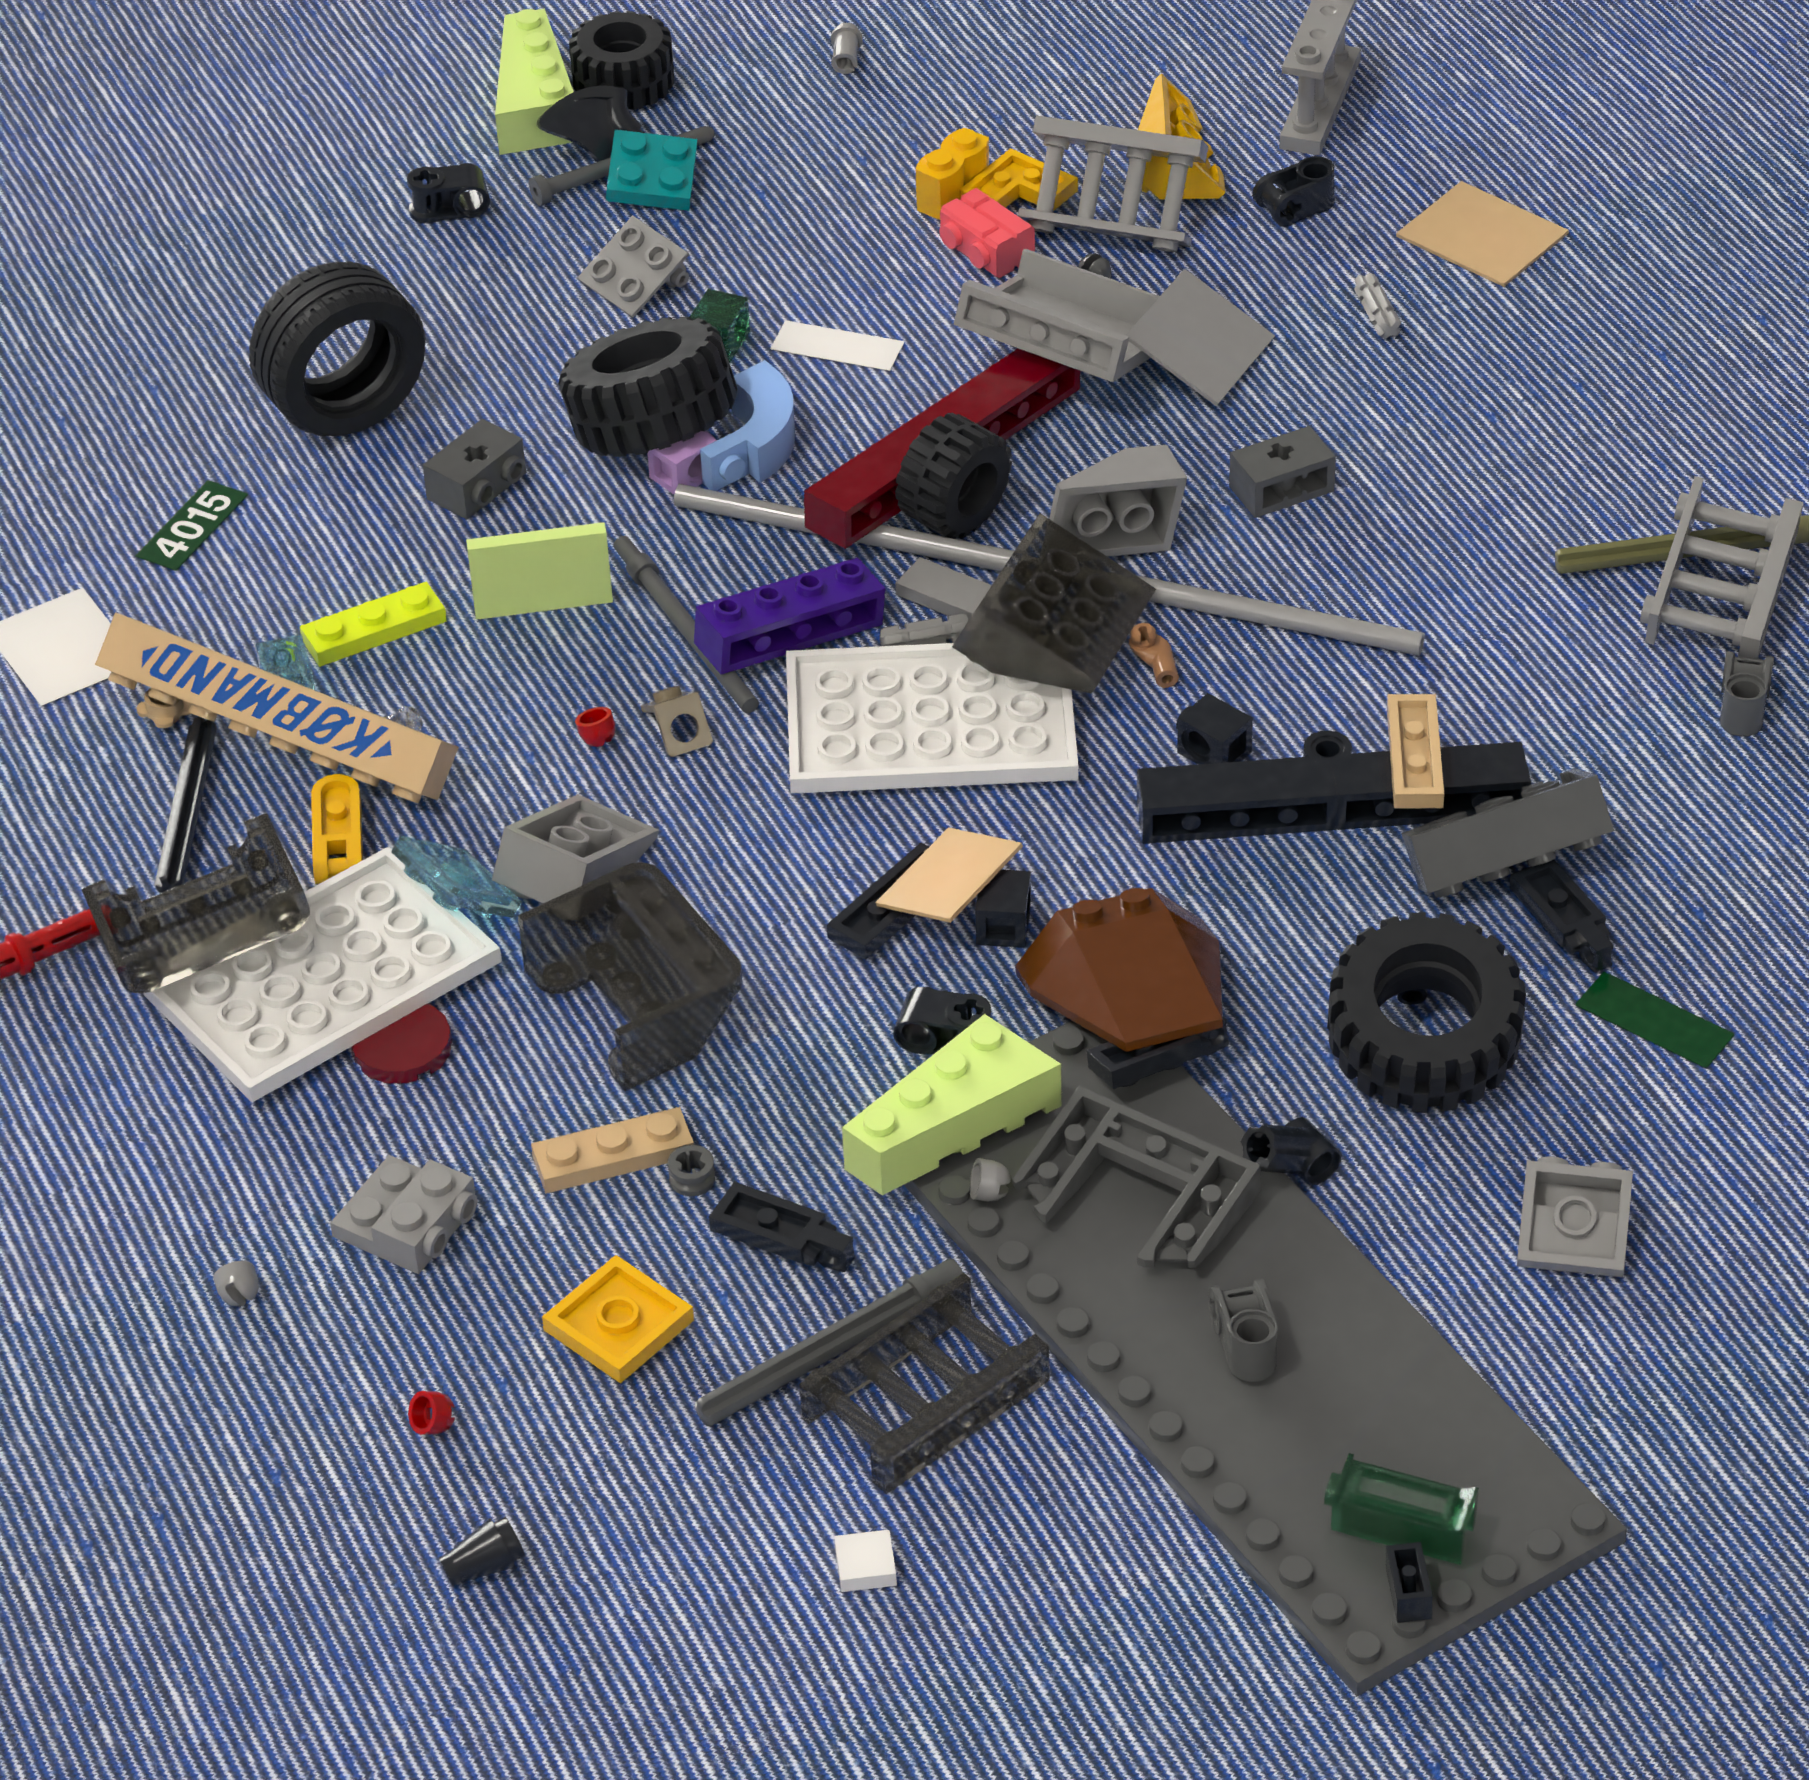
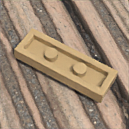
(1415, 751)
(610, 1149)

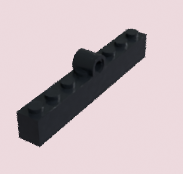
(1314, 792)

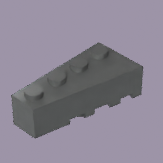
(1508, 833)

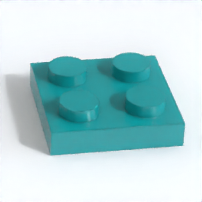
(651, 170)

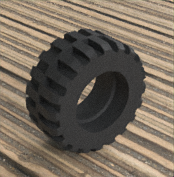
(648, 386)
(1435, 957)

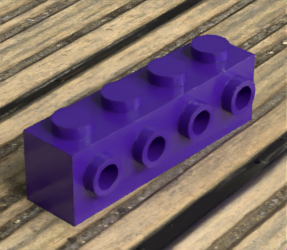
(789, 615)

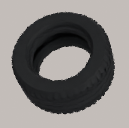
(307, 313)

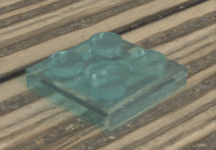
(455, 878)

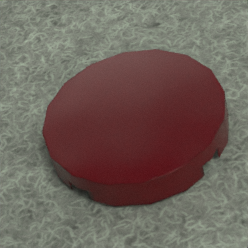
(406, 1047)

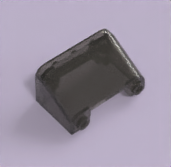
(204, 918)

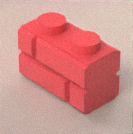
(985, 232)

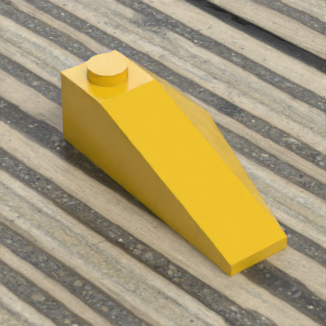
(1173, 114)

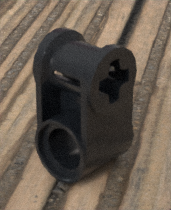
(1301, 190)
(446, 193)
(935, 1017)

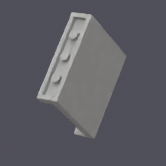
(1060, 315)

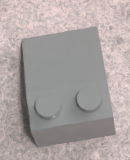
(1123, 501)
(568, 848)

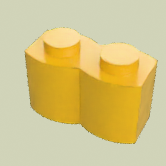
(949, 168)

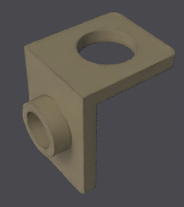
(667, 706)

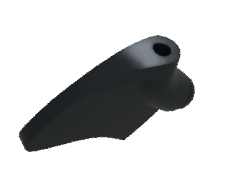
(590, 119)

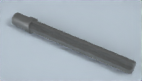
(821, 1346)

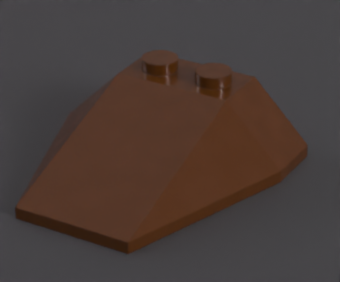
(1128, 969)

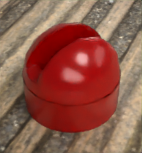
(596, 726)
(420, 1413)

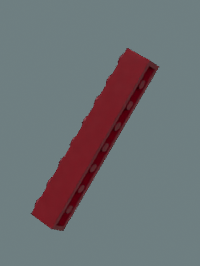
(1000, 399)

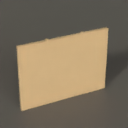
(949, 874)

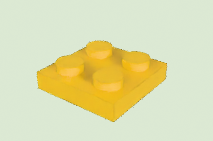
(618, 1318)

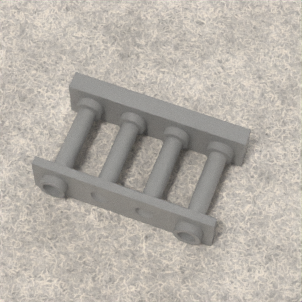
(1324, 74)
(1098, 142)
(1756, 598)

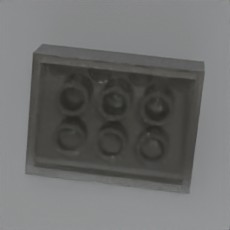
(1055, 612)

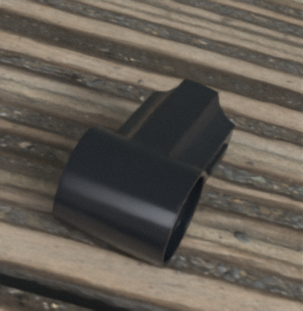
(1292, 1149)

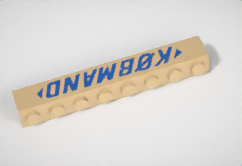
(276, 707)

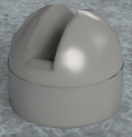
(988, 1180)
(236, 1282)

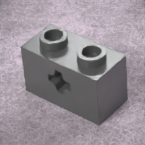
(474, 468)
(1282, 471)

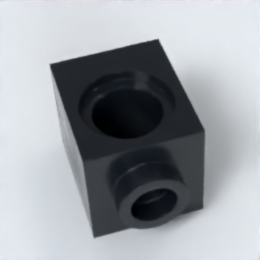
(1214, 732)
(1004, 910)

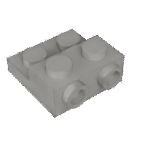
(407, 1212)
(1575, 1217)

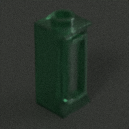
(1401, 1509)

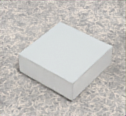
(865, 1560)

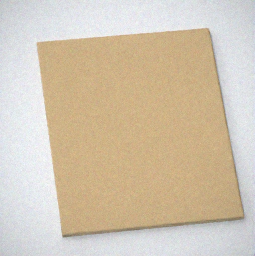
(1482, 233)

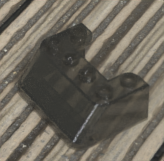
(646, 957)

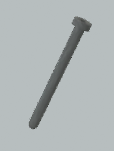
(543, 188)

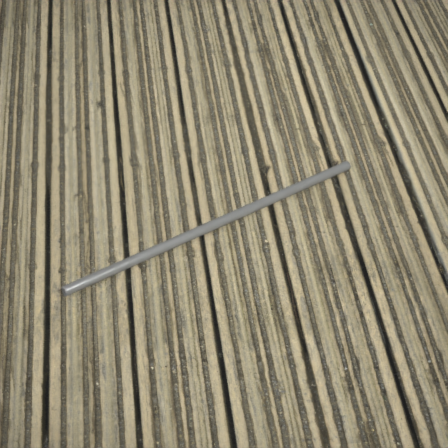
(996, 558)

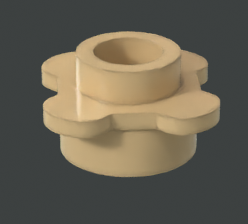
(161, 713)

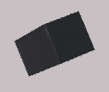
(1409, 1582)

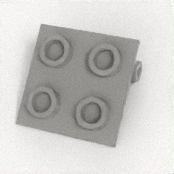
(635, 267)

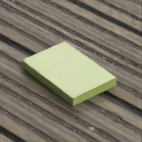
(540, 570)

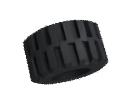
(624, 53)
(953, 476)

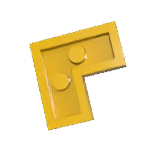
(1018, 176)

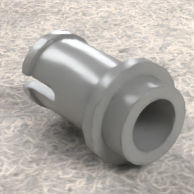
(846, 41)

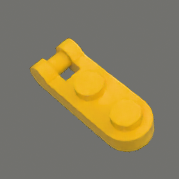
(335, 825)

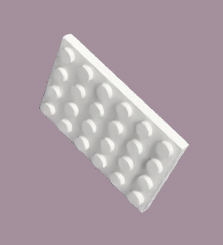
(920, 721)
(354, 967)

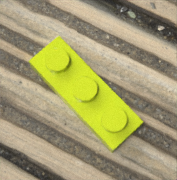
(373, 623)

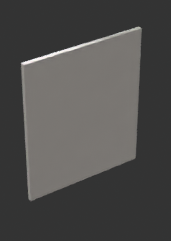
(1200, 337)

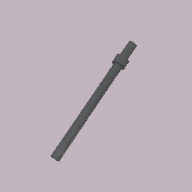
(645, 573)

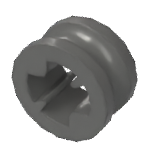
(691, 1183)

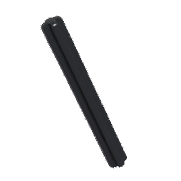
(186, 805)

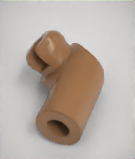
(1155, 652)

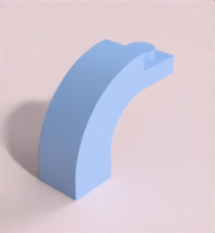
(765, 440)

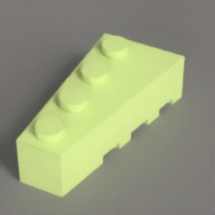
(528, 82)
(949, 1103)

